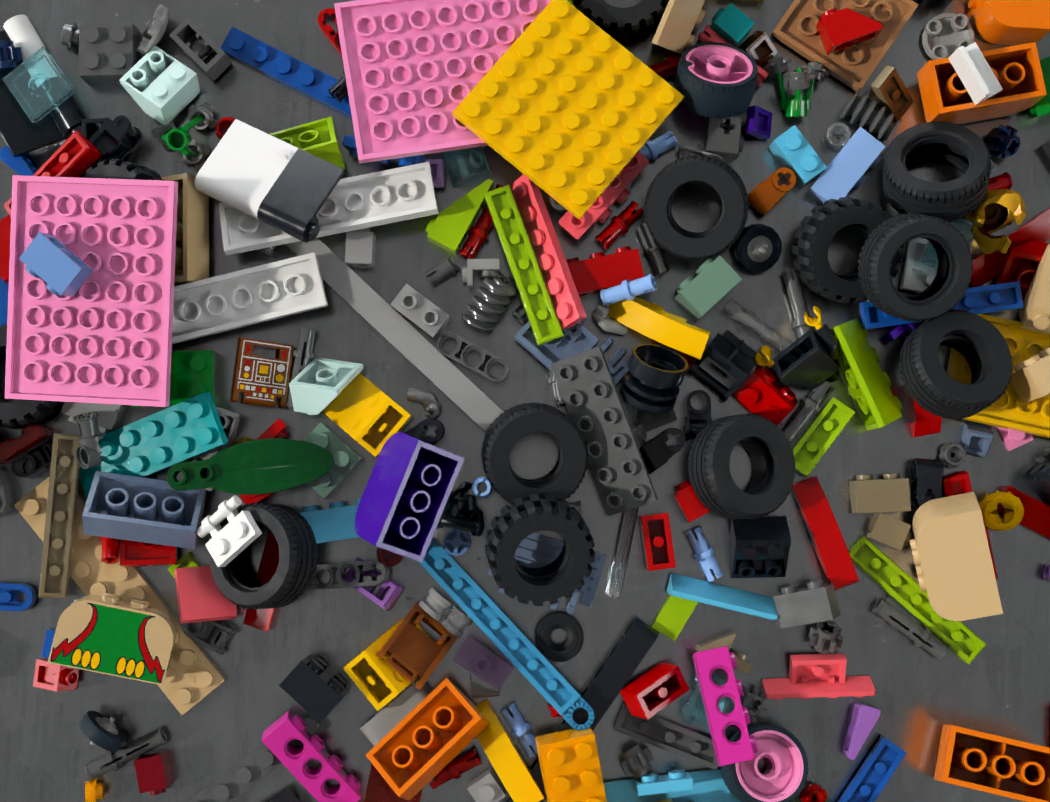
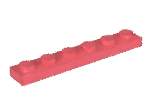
(548, 252)

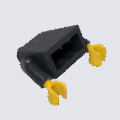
(806, 360)

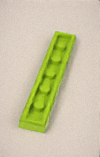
(523, 265)
(911, 598)

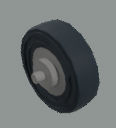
(758, 247)
(102, 731)

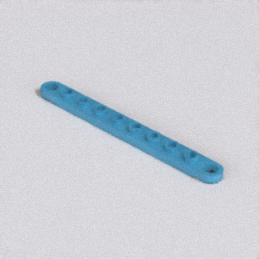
(505, 635)

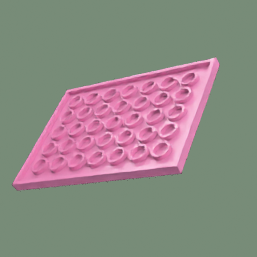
(417, 63)
(117, 329)

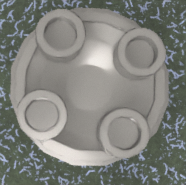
(154, 30)
(946, 34)

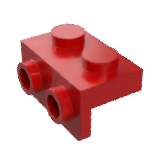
(766, 396)

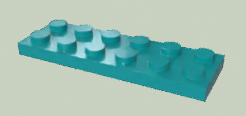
(160, 440)

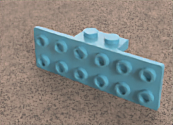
(677, 785)

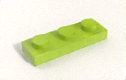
(821, 436)

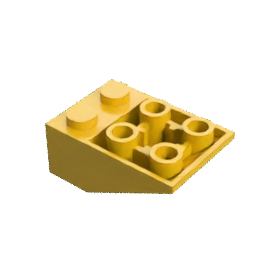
(367, 414)
(374, 676)

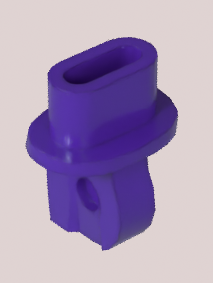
(905, 330)

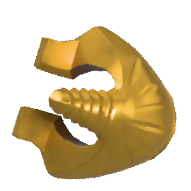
(996, 211)

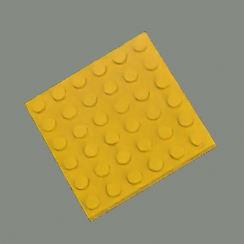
(568, 106)

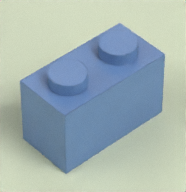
(55, 265)

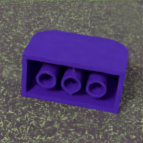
(406, 495)

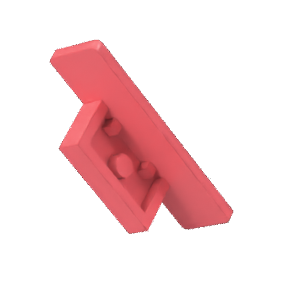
(616, 192)
(818, 677)

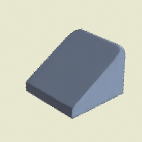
(977, 438)

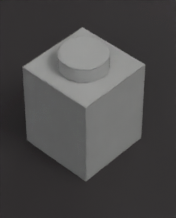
(360, 248)
(486, 787)

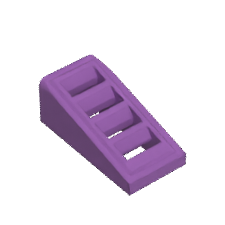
(391, 597)
(859, 728)

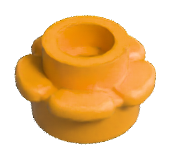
(93, 791)

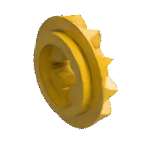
(1011, 516)

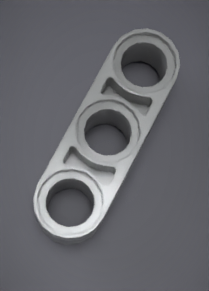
(394, 712)

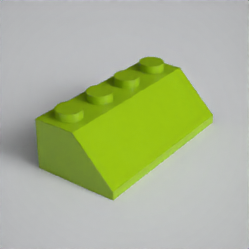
(315, 138)
(864, 377)

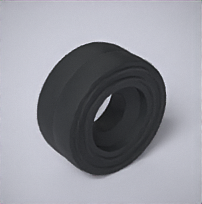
(570, 647)

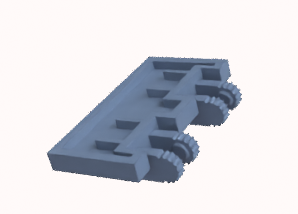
(570, 345)
(541, 550)

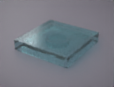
(39, 84)

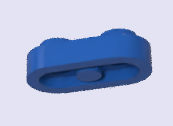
(10, 596)

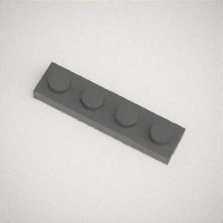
(668, 737)

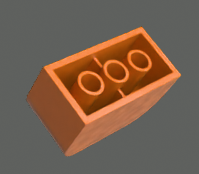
(1010, 20)
(1016, 70)
(993, 764)

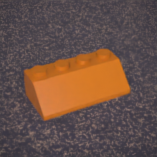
(427, 740)

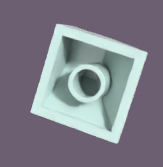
(321, 383)

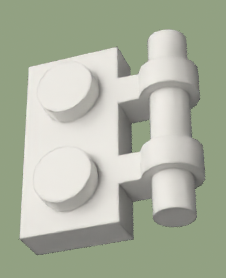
(234, 537)

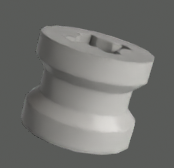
(435, 604)

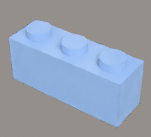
(847, 168)

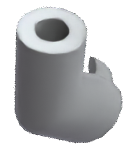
(608, 325)
(428, 401)

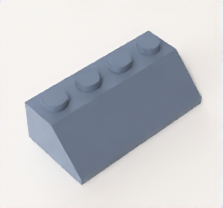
(142, 510)

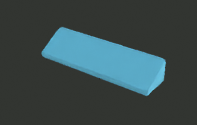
(722, 596)

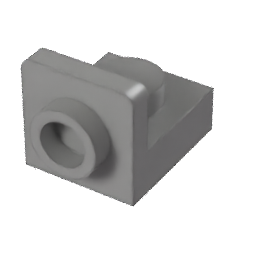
(479, 266)

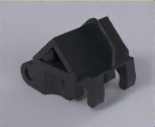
(111, 138)
(731, 357)
(462, 511)

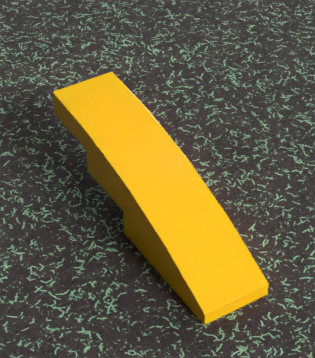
(660, 326)
(506, 758)

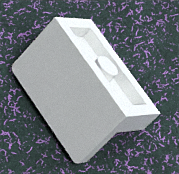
(975, 73)

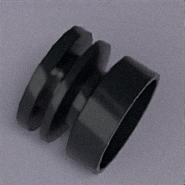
(653, 378)

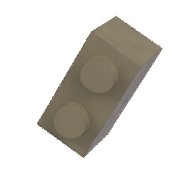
(880, 495)

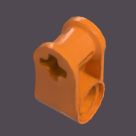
(769, 193)

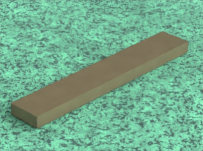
(60, 517)

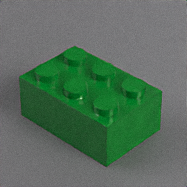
(192, 375)

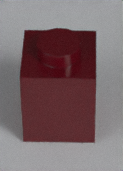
(153, 772)

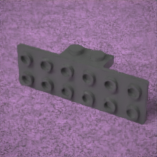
(608, 429)

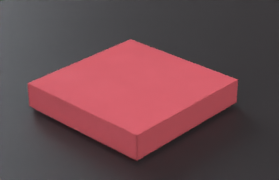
(200, 597)

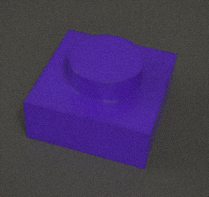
(758, 122)

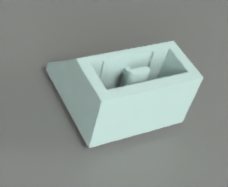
(161, 85)

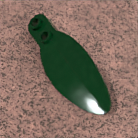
(255, 467)

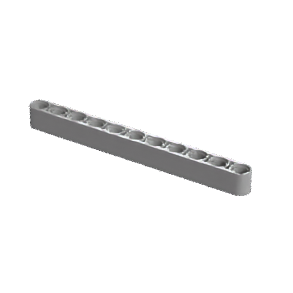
(401, 334)

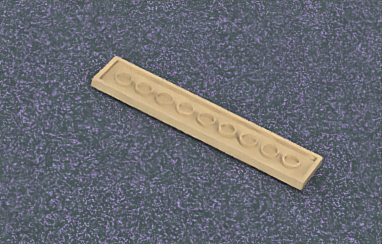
(190, 670)

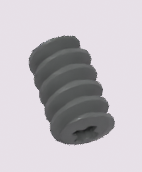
(870, 117)
(491, 303)

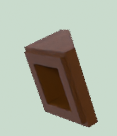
(759, 47)

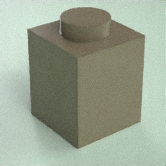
(888, 531)

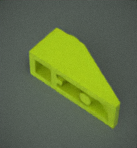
(454, 222)

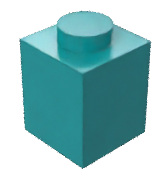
(732, 24)

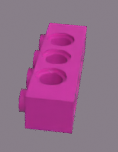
(725, 750)
(295, 760)

